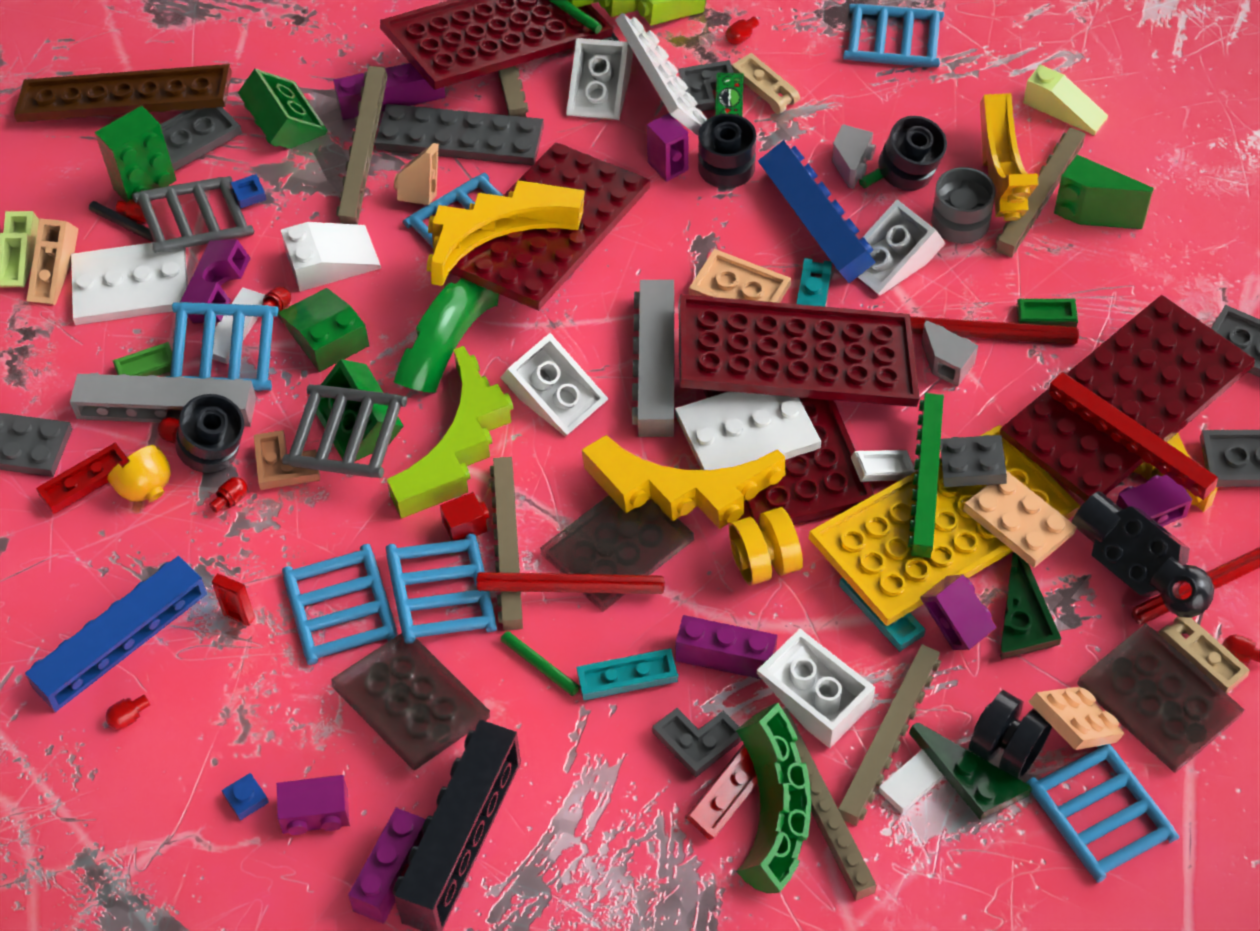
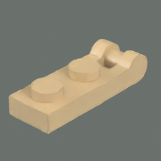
(766, 83)
(1205, 653)

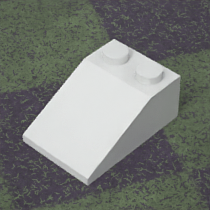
(599, 78)
(900, 247)
(328, 252)
(554, 385)
(817, 687)

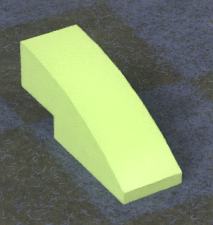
(17, 247)

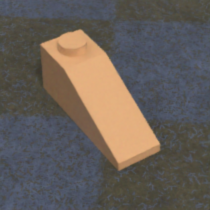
(51, 260)

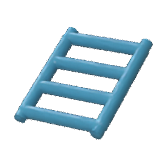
(905, 56)
(458, 194)
(238, 312)
(406, 605)
(306, 626)
(1078, 841)

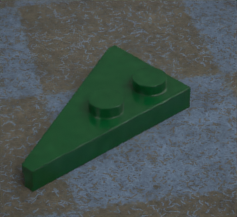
(1027, 618)
(976, 780)

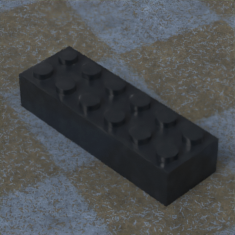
(457, 827)

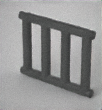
(188, 239)
(347, 464)

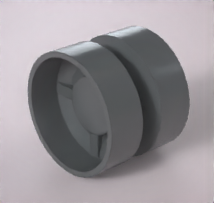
(963, 205)

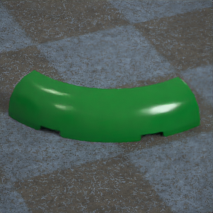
(440, 333)
(783, 800)

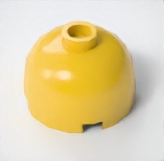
(142, 476)

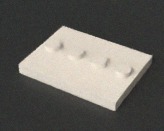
(126, 282)
(745, 427)

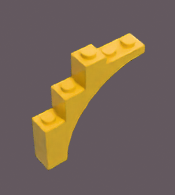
(1003, 157)
(526, 208)
(678, 491)

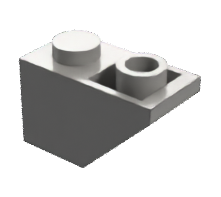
(850, 153)
(947, 353)

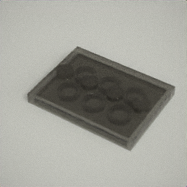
(617, 544)
(1161, 697)
(410, 700)

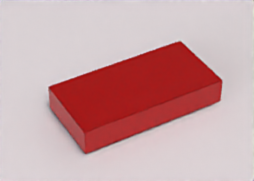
(233, 599)

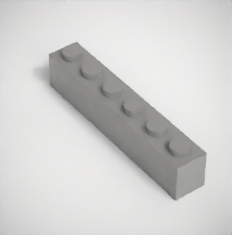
(655, 360)
(151, 396)

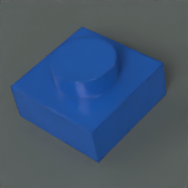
(248, 191)
(245, 796)

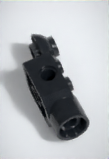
(1143, 554)

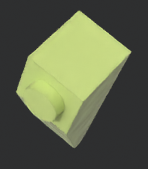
(1062, 99)

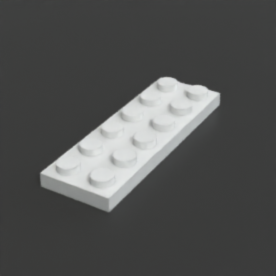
(661, 73)

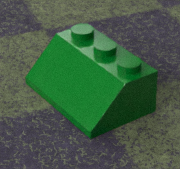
(280, 110)
(354, 376)

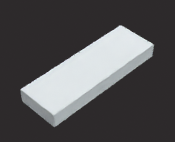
(223, 330)

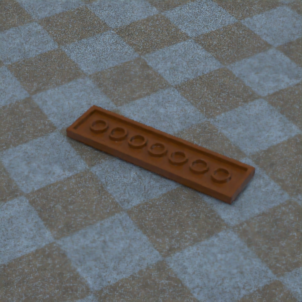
(123, 92)

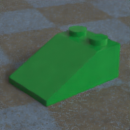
(1101, 196)
(325, 328)

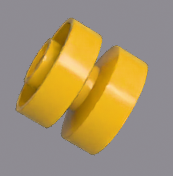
(772, 543)

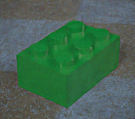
(135, 153)

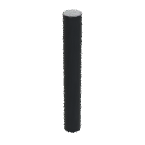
(120, 220)

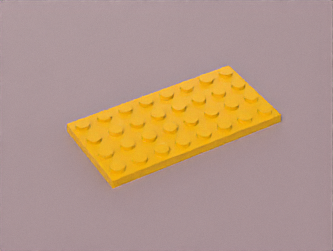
(872, 537)

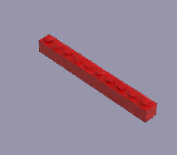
(1133, 436)

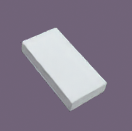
(882, 465)
(911, 782)

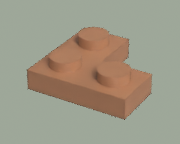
(271, 471)

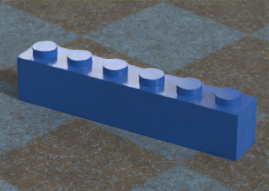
(817, 212)
(116, 633)

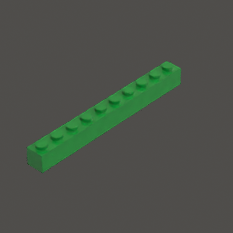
(927, 475)

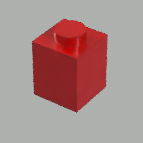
(464, 516)

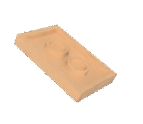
(738, 279)
(1020, 519)
(1077, 717)

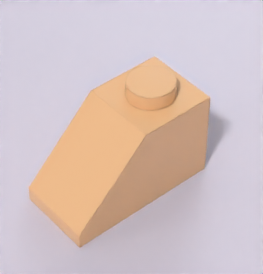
(419, 178)

